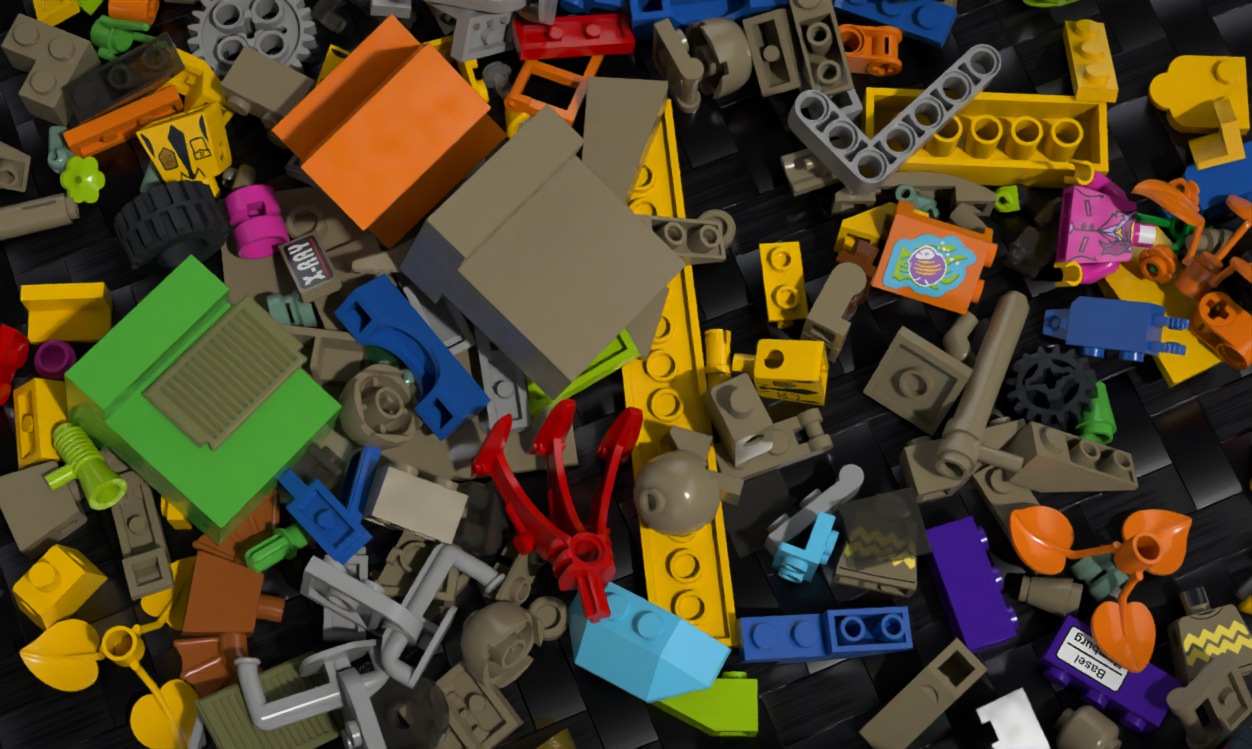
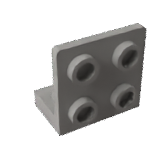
(479, 32)

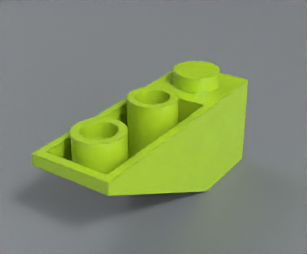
(722, 710)

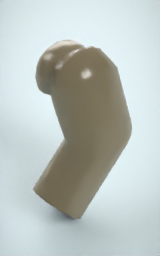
(956, 341)

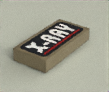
(310, 267)

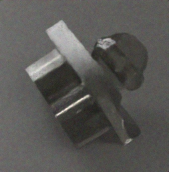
(485, 521)

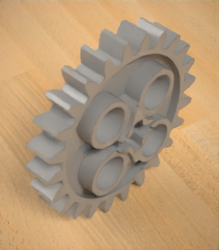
(268, 33)

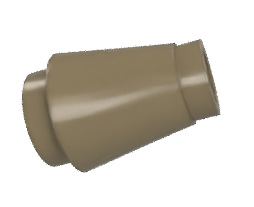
(1052, 595)

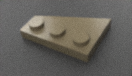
(406, 563)

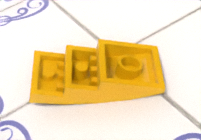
(1131, 285)

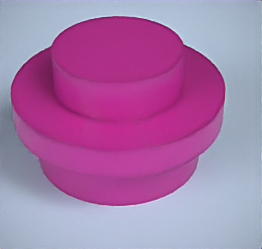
(54, 359)

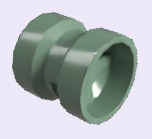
(302, 313)
(1091, 567)

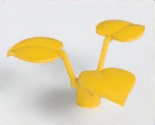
(69, 650)

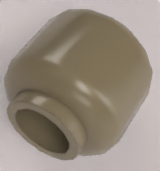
(1086, 730)

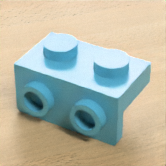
(800, 564)

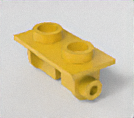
(783, 282)

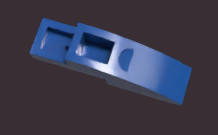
(824, 635)

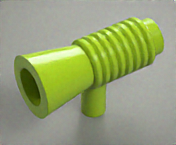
(84, 462)

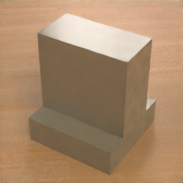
(541, 255)

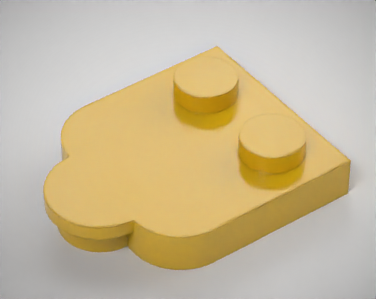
(1194, 84)

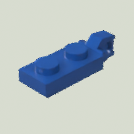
(324, 517)

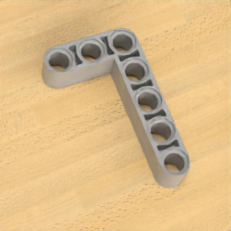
(903, 128)

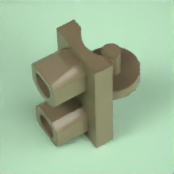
(807, 172)

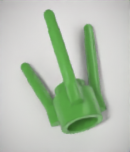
(117, 35)

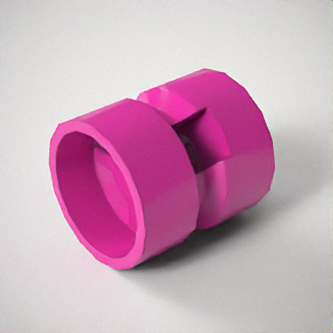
(256, 221)

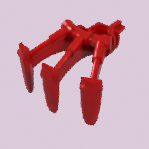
(564, 536)

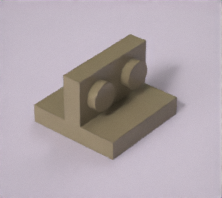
(918, 380)

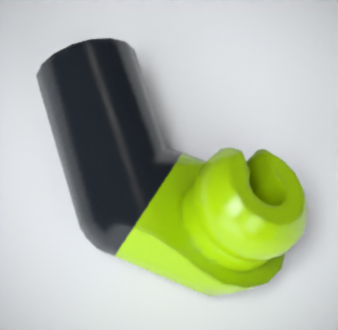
(1018, 198)

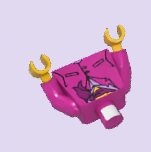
(1096, 227)

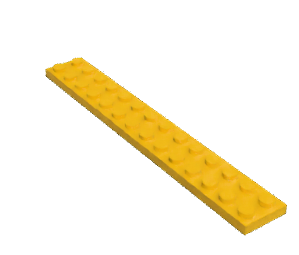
(688, 571)

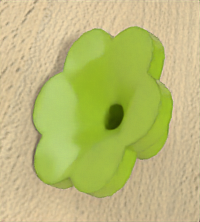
(82, 179)

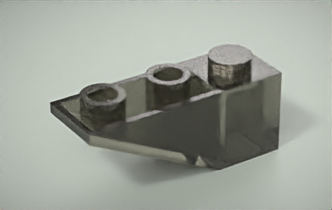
(124, 79)

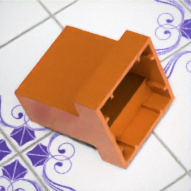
(390, 131)

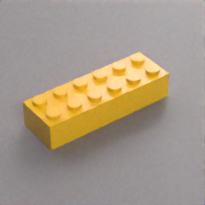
(1000, 137)

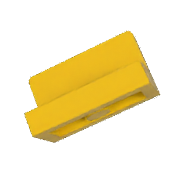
(1221, 146)
(68, 312)
(38, 411)

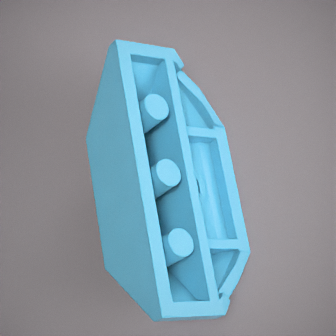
(644, 648)

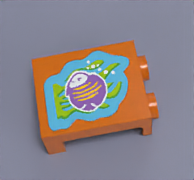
(933, 260)

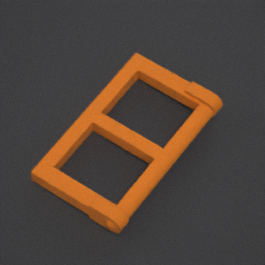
(521, 103)

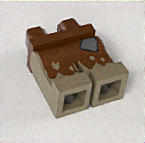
(840, 297)

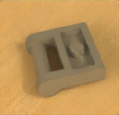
(676, 66)
(1224, 697)

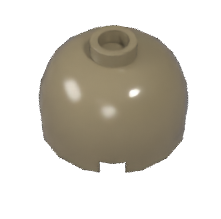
(724, 54)
(379, 408)
(676, 493)
(498, 642)

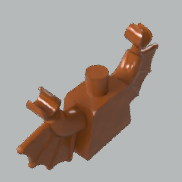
(226, 602)

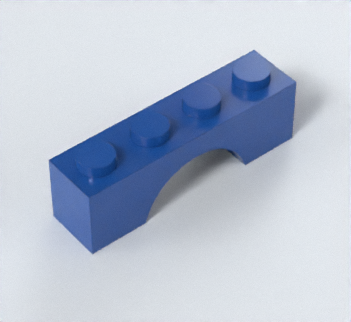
(681, 13)
(384, 318)

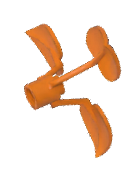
(1204, 270)
(1151, 543)

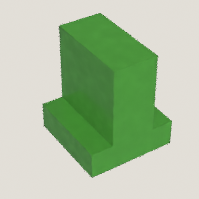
(205, 485)

